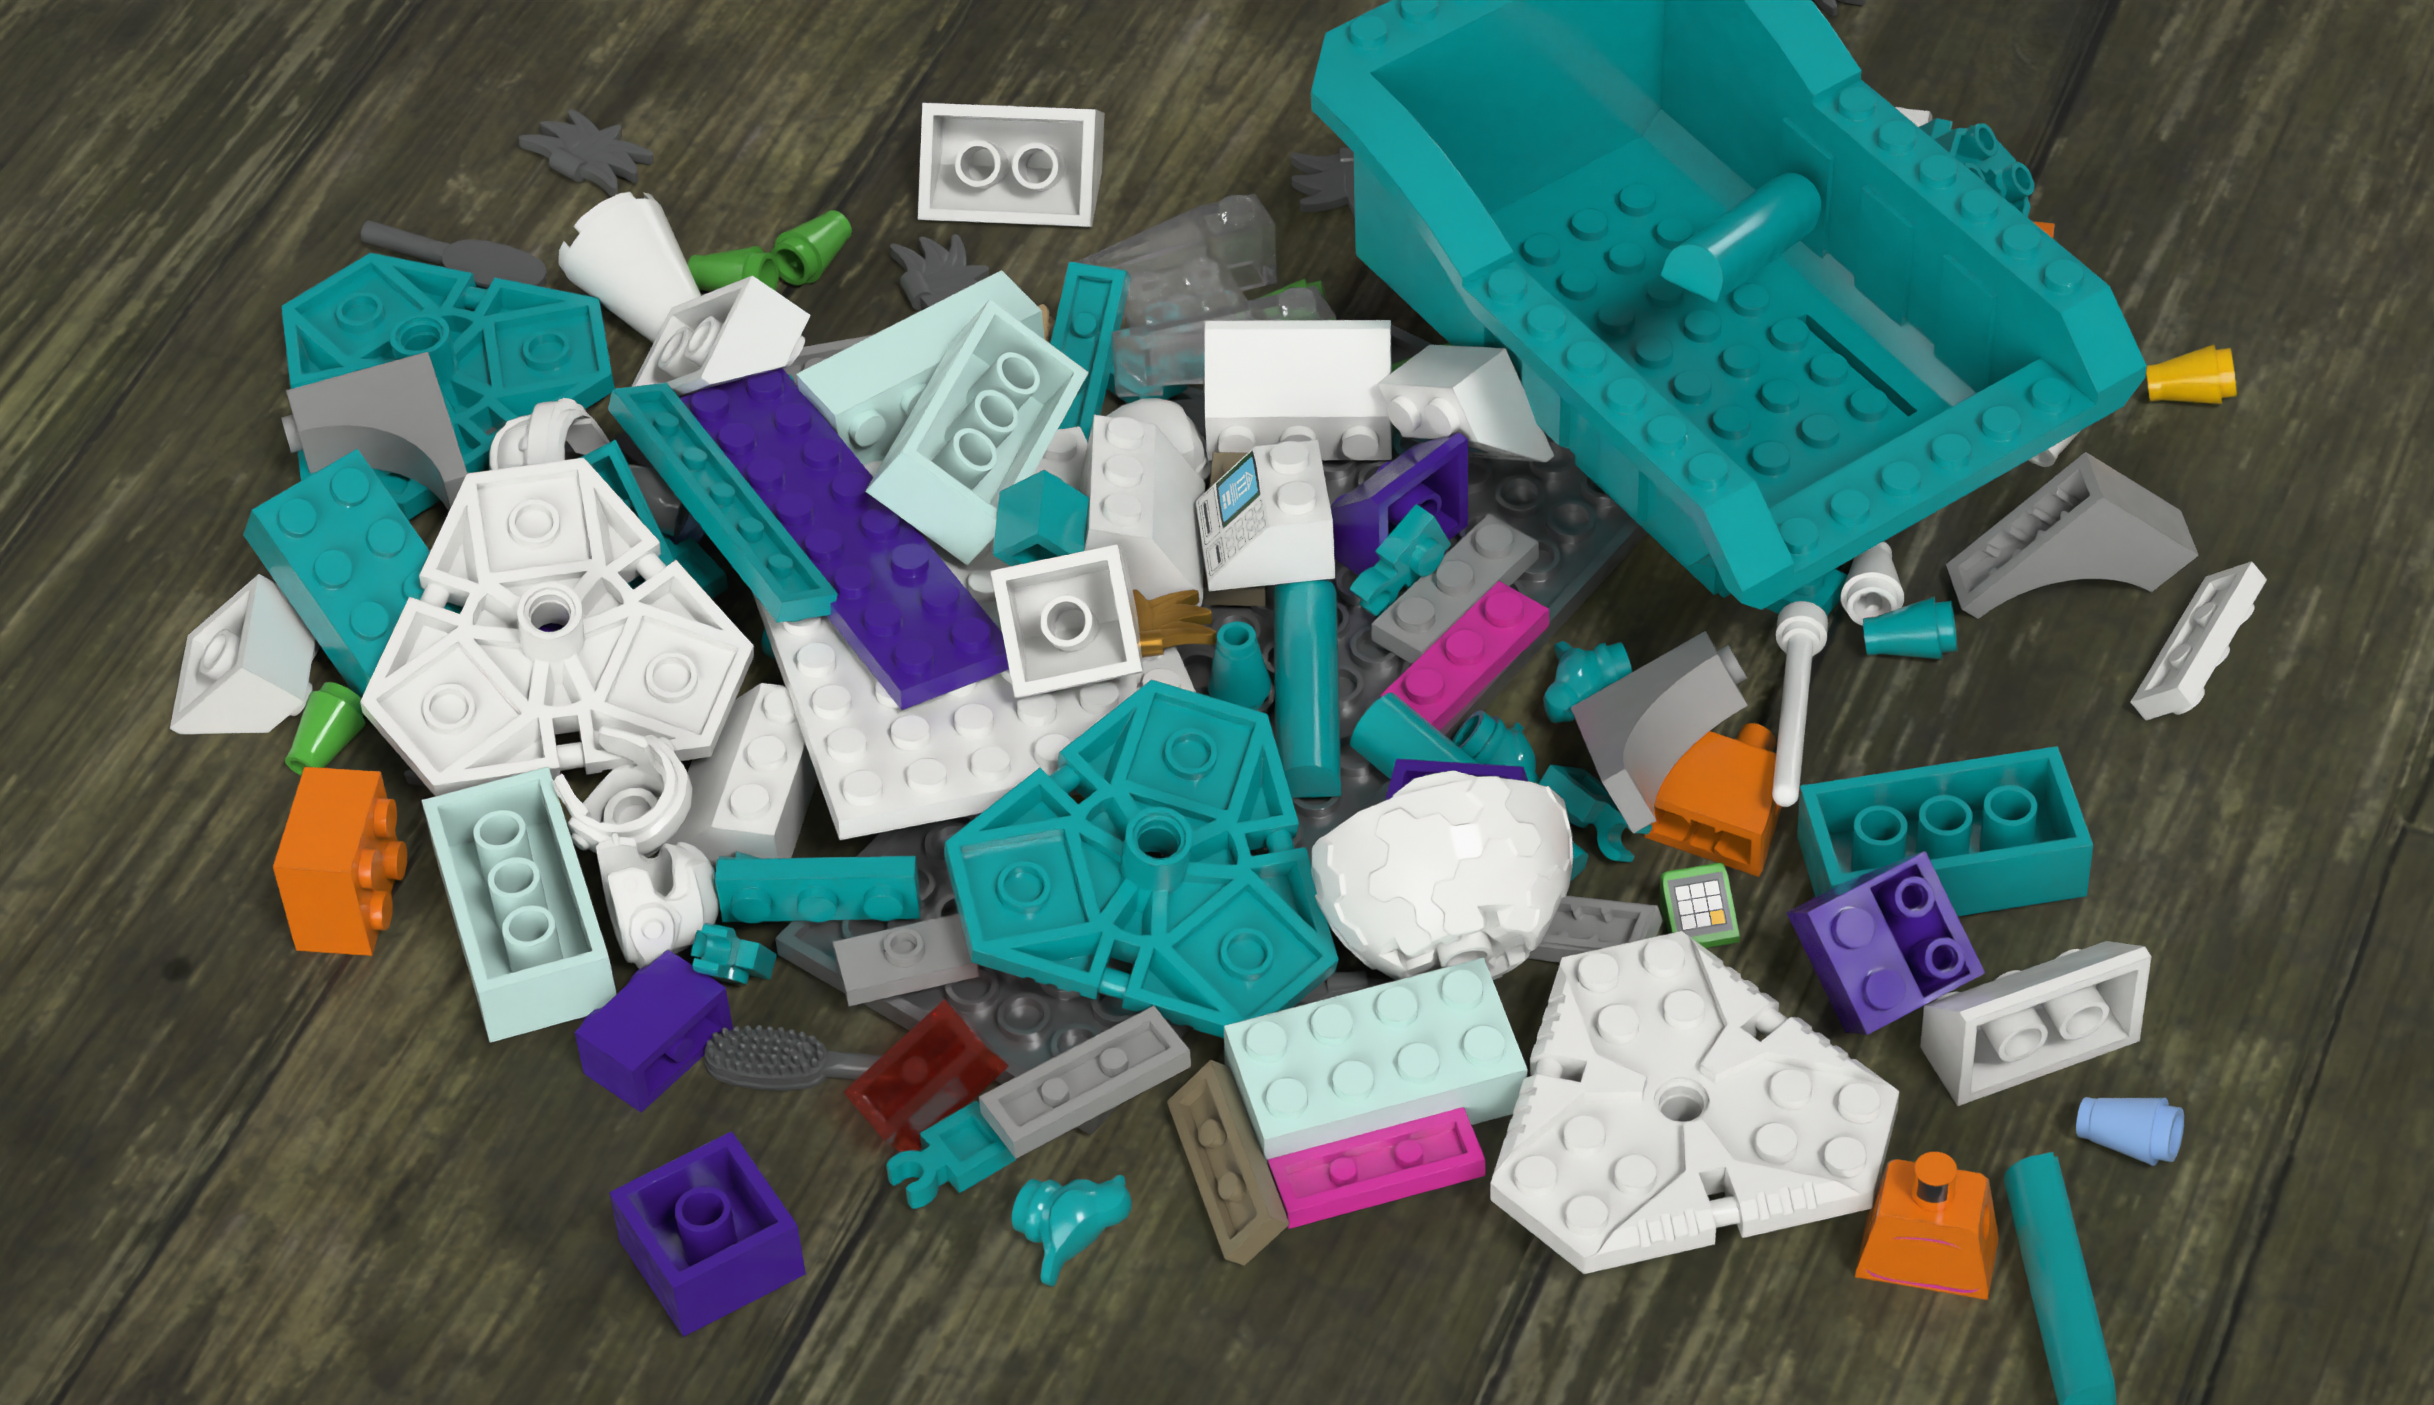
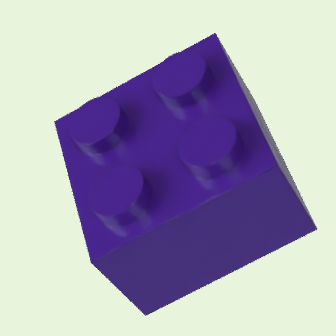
(707, 1233)

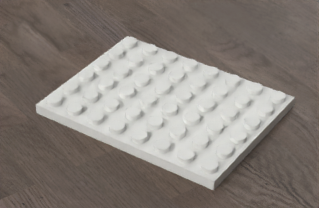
(956, 750)

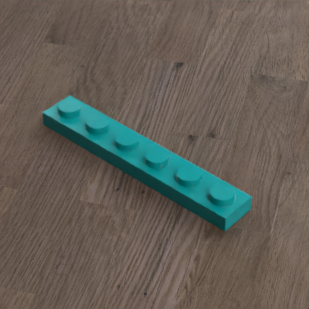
(722, 502)

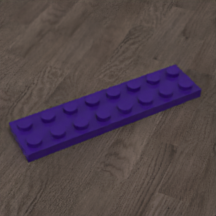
(894, 591)

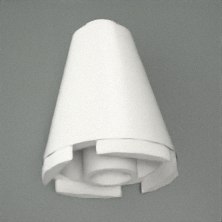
(630, 261)

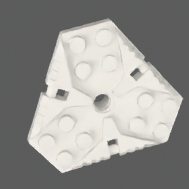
(490, 690)
(1664, 1096)

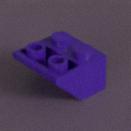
(1885, 943)

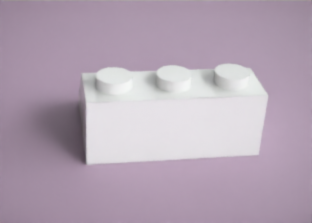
(1010, 164)
(724, 338)
(1298, 385)
(1145, 503)
(753, 784)
(2037, 1019)

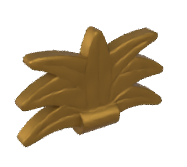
(1172, 621)

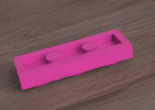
(1471, 654)
(1377, 1167)

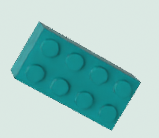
(342, 561)
(1992, 826)

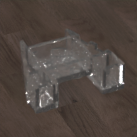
(1190, 275)

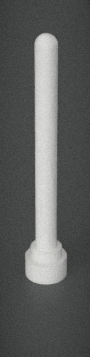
(1800, 634)

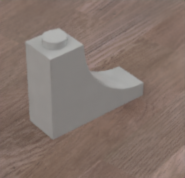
(389, 415)
(2074, 528)
(1654, 718)

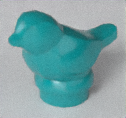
(1582, 675)
(1493, 744)
(1068, 1217)

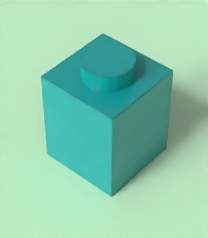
(1040, 520)

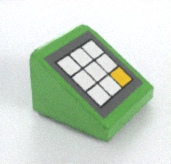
(1700, 904)

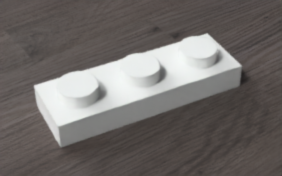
(2199, 642)

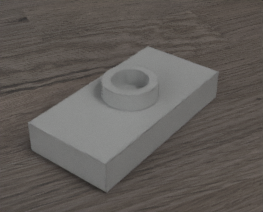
(1595, 924)
(904, 959)

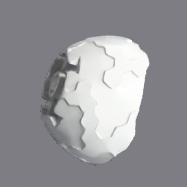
(1446, 874)

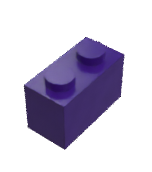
(652, 1030)

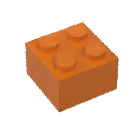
(339, 861)

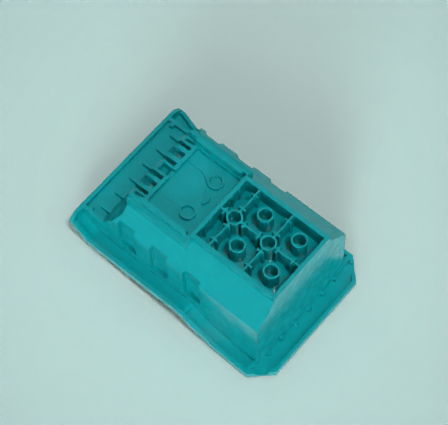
(1556, 151)

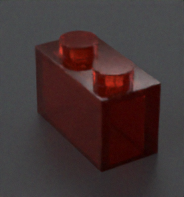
(926, 1077)

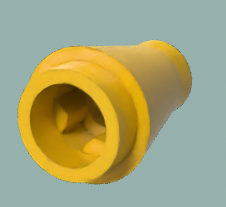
(2194, 377)

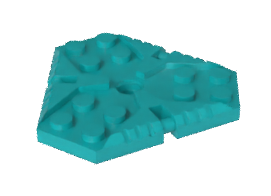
(490, 362)
(1209, 927)

